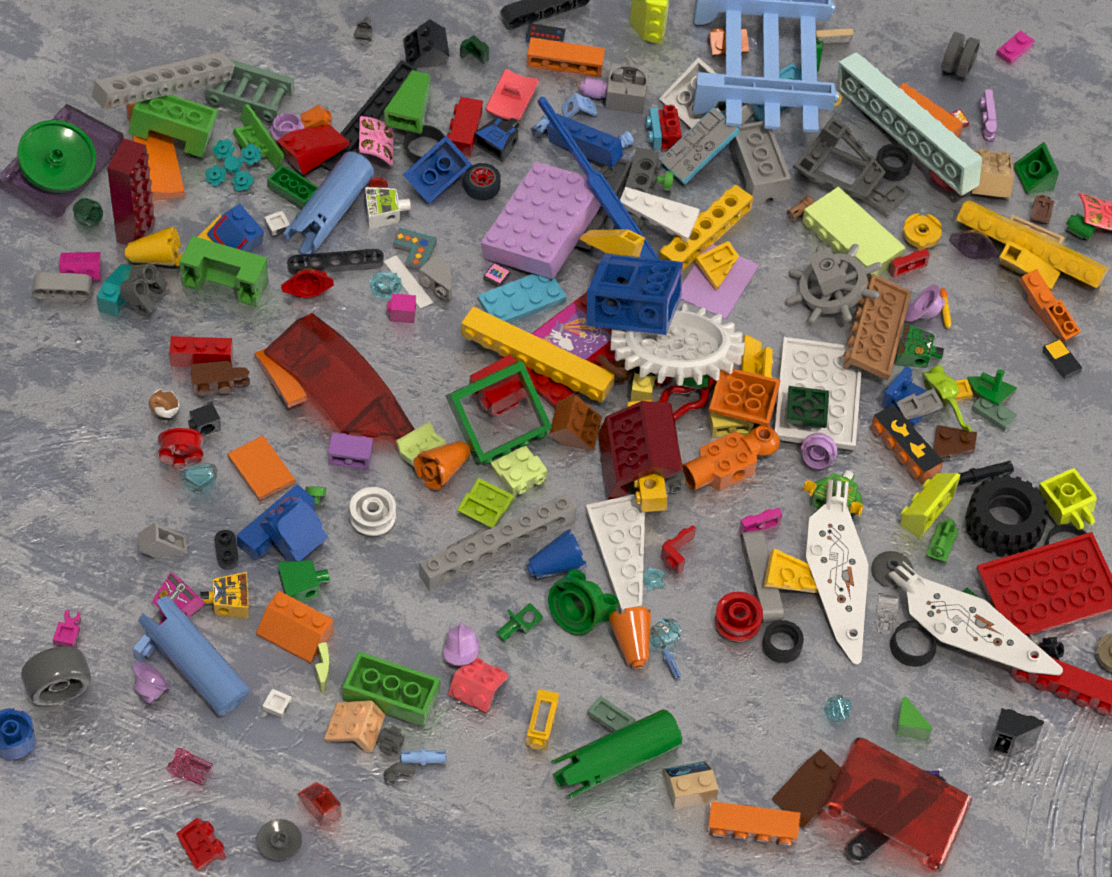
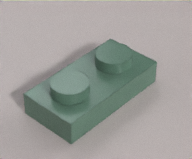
(995, 414)
(609, 715)

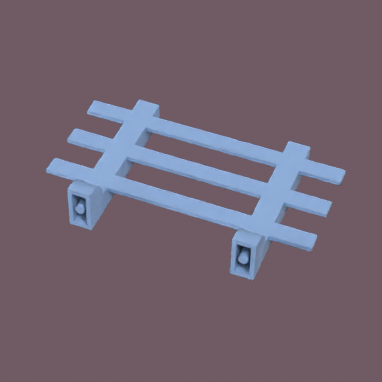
(768, 89)

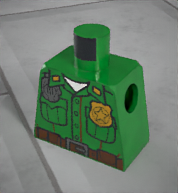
(917, 348)

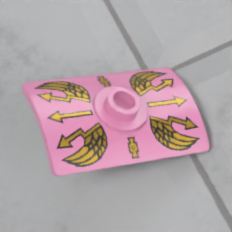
(376, 139)

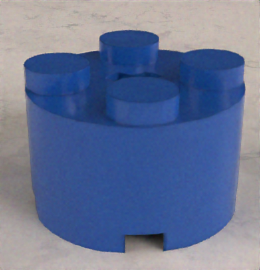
(16, 734)

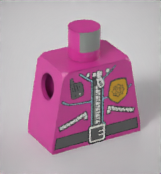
(180, 594)

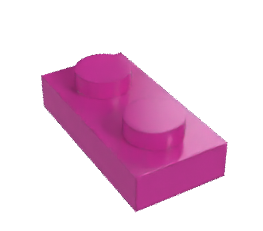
(1015, 47)
(763, 521)

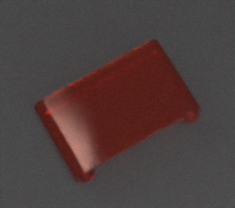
(899, 801)

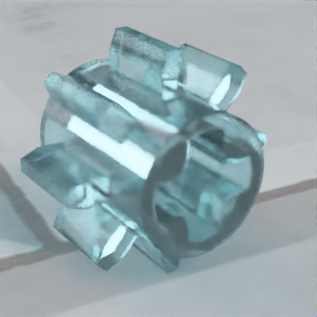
(838, 708)

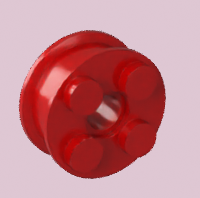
(180, 447)
(737, 628)

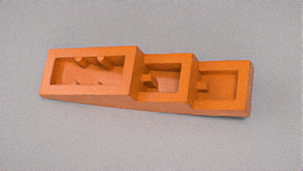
(283, 382)

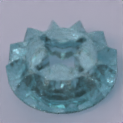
(381, 289)

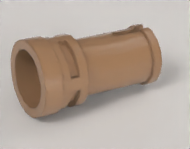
(799, 208)

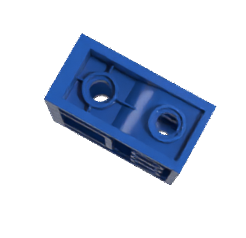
(643, 303)

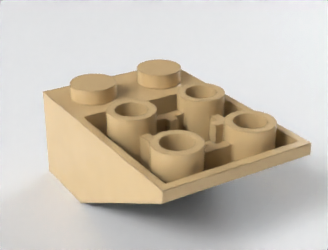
(996, 174)

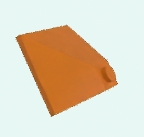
(745, 396)

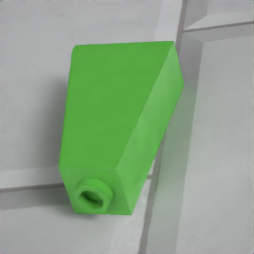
(410, 103)

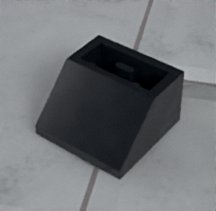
(426, 45)
(1014, 733)

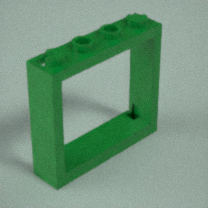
(454, 402)

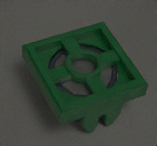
(808, 408)

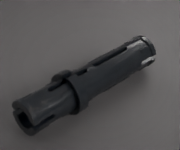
(975, 475)

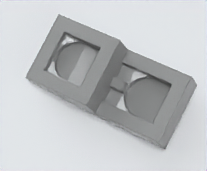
(920, 405)

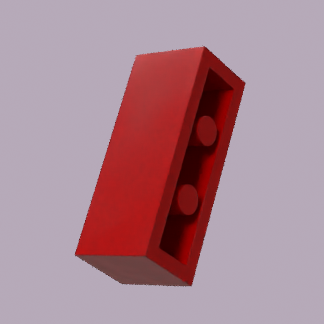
(466, 122)
(199, 350)

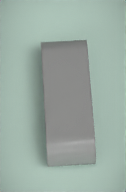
(62, 286)

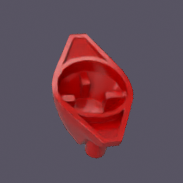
(307, 283)

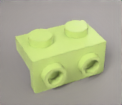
(418, 441)

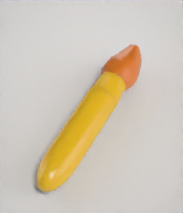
(945, 310)

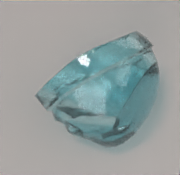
(199, 477)

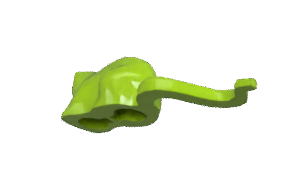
(946, 390)

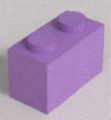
(350, 451)

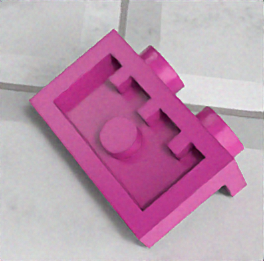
(81, 263)

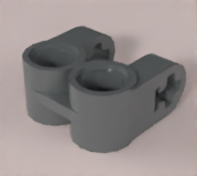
(137, 287)

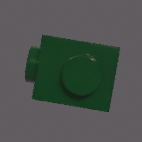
(476, 47)

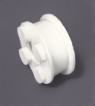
(369, 522)

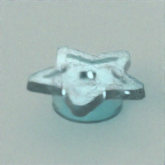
(653, 573)

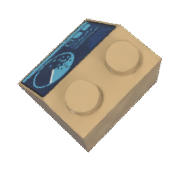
(691, 784)

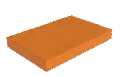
(261, 468)

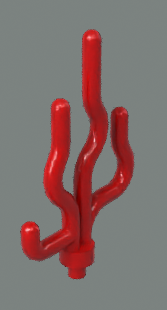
(683, 390)

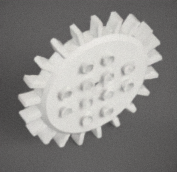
(688, 350)

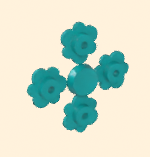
(233, 164)

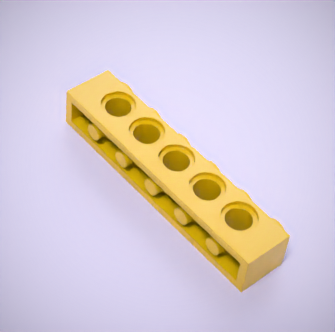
(709, 226)
(651, 488)

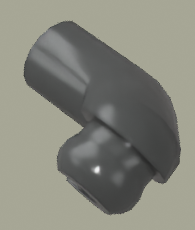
(398, 768)

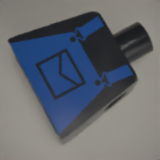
(497, 137)

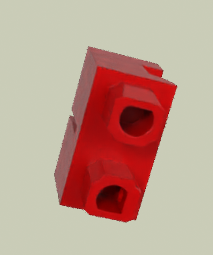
(669, 127)

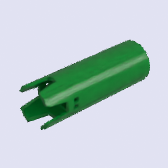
(619, 752)

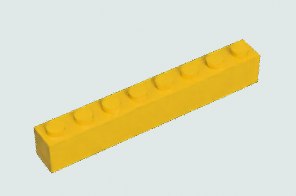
(1041, 246)
(537, 354)

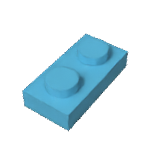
(654, 134)

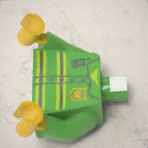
(819, 488)

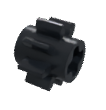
(1052, 647)

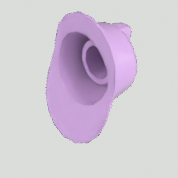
(926, 305)
(461, 645)
(149, 681)

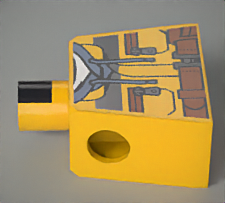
(229, 596)

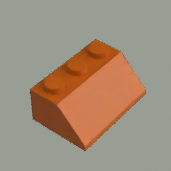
(295, 627)

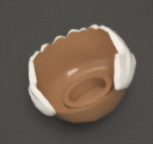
(164, 403)

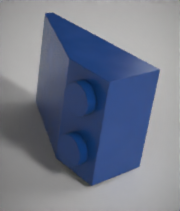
(437, 169)

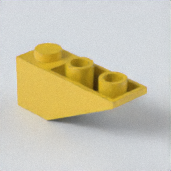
(615, 241)
(1023, 262)

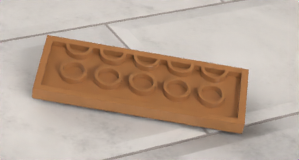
(877, 328)

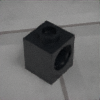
(205, 420)

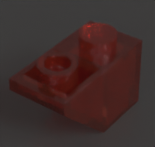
(321, 803)

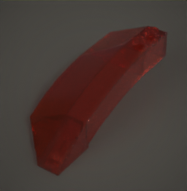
(339, 379)

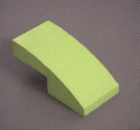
(322, 668)

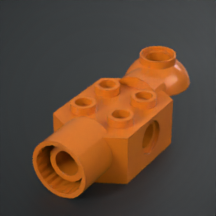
(730, 458)

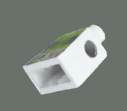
(383, 206)

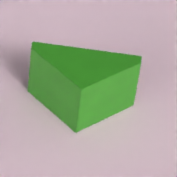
(911, 722)

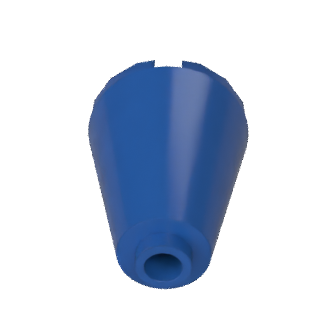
(557, 557)

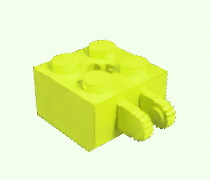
(1069, 498)

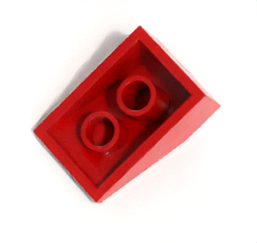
(311, 146)

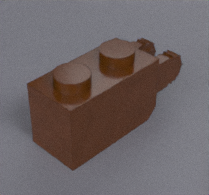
(217, 378)

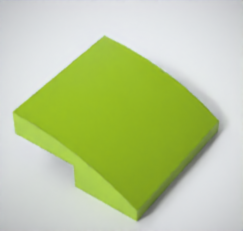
(486, 503)

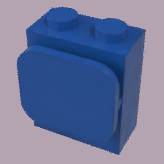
(294, 528)

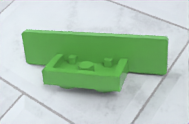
(256, 133)

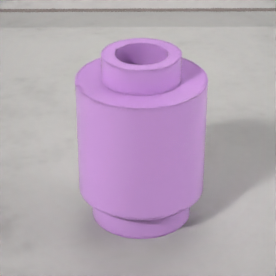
(594, 88)

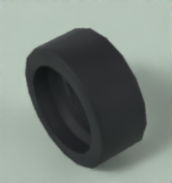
(900, 152)
(779, 655)

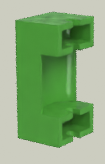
(177, 119)
(226, 267)

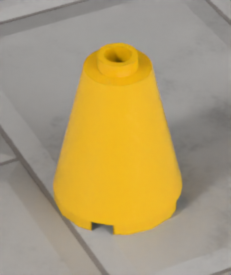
(156, 248)

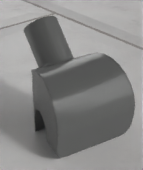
(364, 29)

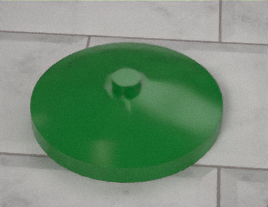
(56, 156)

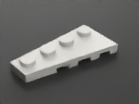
(671, 215)

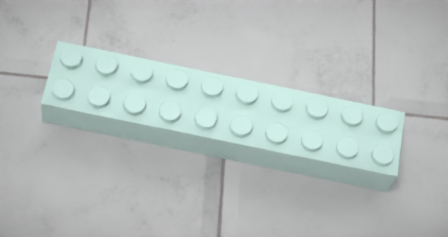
(909, 123)

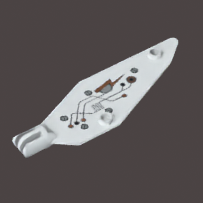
(839, 569)
(970, 624)

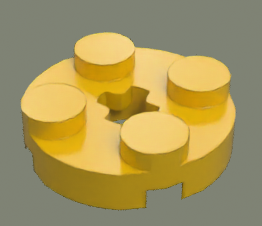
(918, 239)

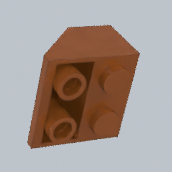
(575, 424)

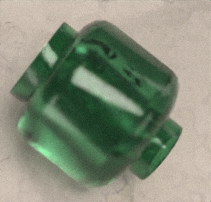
(87, 211)

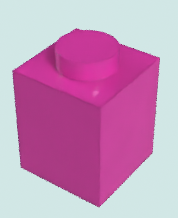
(402, 308)

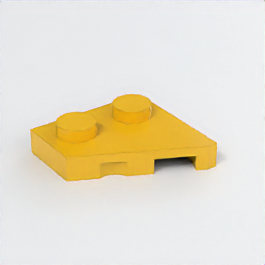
(717, 263)

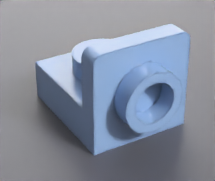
(144, 647)

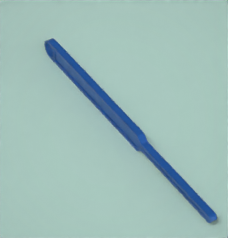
(597, 182)

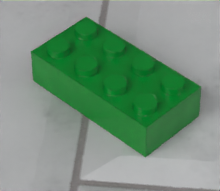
(291, 186)

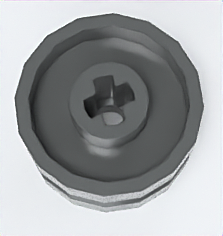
(961, 56)

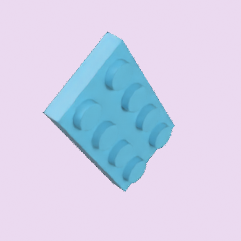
(522, 298)

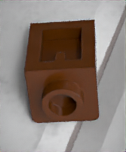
(1042, 209)

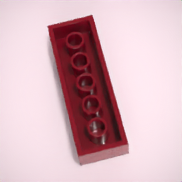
(131, 192)

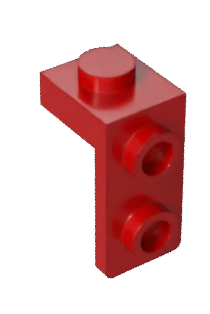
(669, 553)

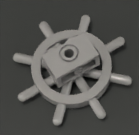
(833, 281)

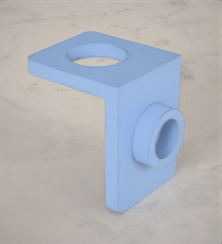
(579, 103)

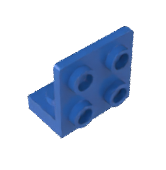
(900, 389)

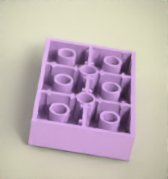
(541, 221)

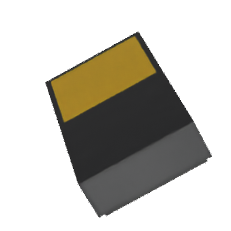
(1062, 358)

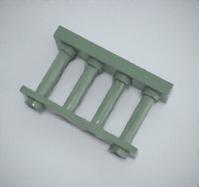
(257, 76)

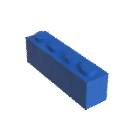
(592, 142)
(254, 538)

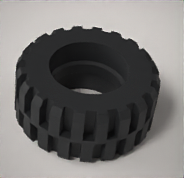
(1013, 494)

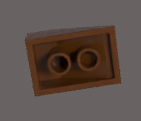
(808, 788)

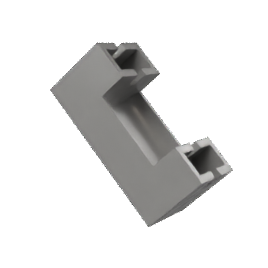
(761, 163)

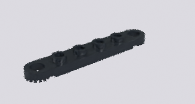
(869, 841)

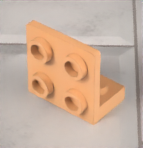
(356, 722)

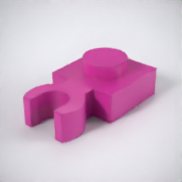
(68, 632)

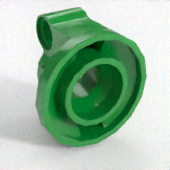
(579, 603)

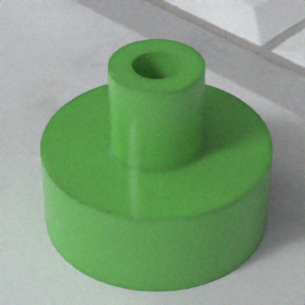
(667, 180)
(316, 492)

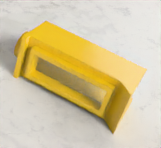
(542, 719)

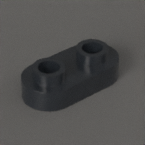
(225, 548)

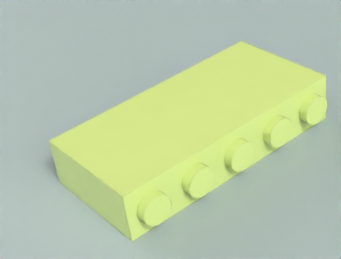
(844, 223)

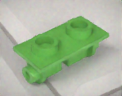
(943, 540)

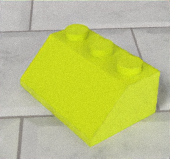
(649, 19)
(929, 503)

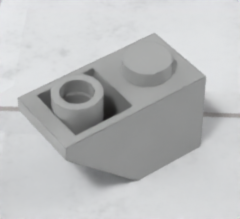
(437, 276)

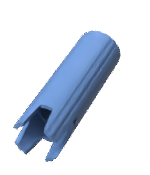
(330, 201)
(196, 658)

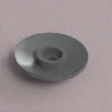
(881, 567)
(276, 831)

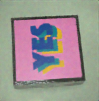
(497, 275)

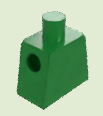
(301, 580)

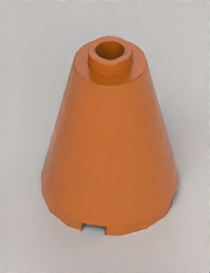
(441, 463)
(633, 634)

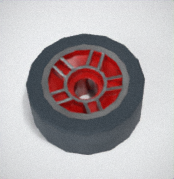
(482, 181)

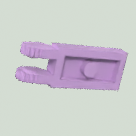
(988, 115)

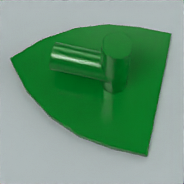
(992, 387)

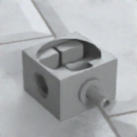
(627, 88)

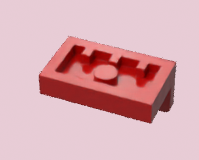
(201, 843)

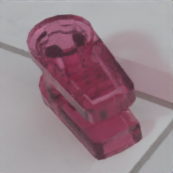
(184, 762)

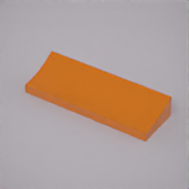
(162, 163)

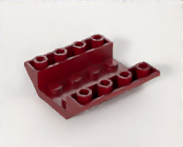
(637, 444)

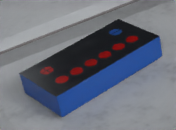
(545, 32)

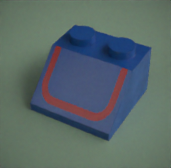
(237, 230)

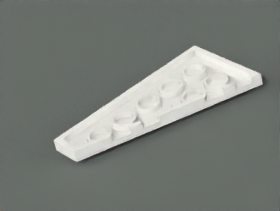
(620, 538)

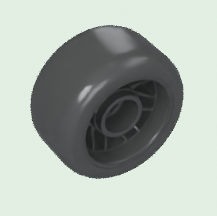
(56, 675)

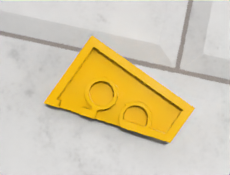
(788, 573)

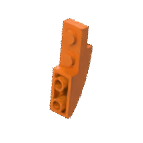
(1048, 309)

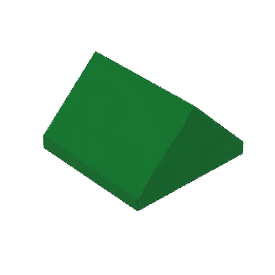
(1037, 170)

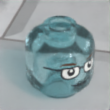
(665, 633)

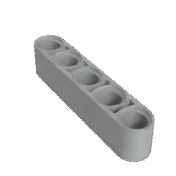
(756, 558)

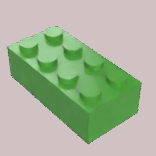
(392, 688)

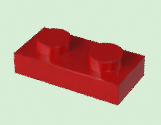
(909, 263)

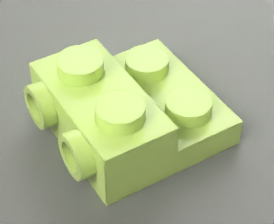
(519, 470)

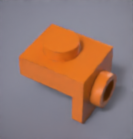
(316, 117)

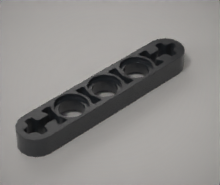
(343, 256)

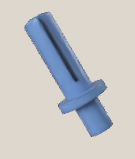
(669, 658)

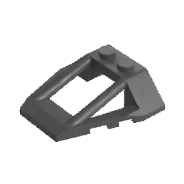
(825, 145)

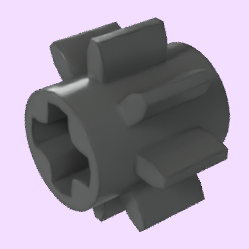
(391, 739)

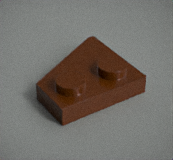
(953, 442)

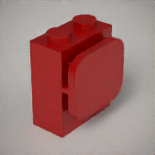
(502, 395)

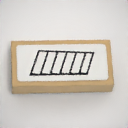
(834, 36)

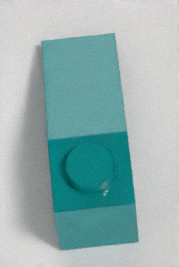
(109, 297)

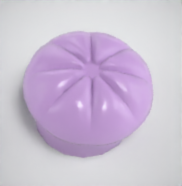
(284, 124)
(818, 450)

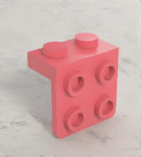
(477, 684)

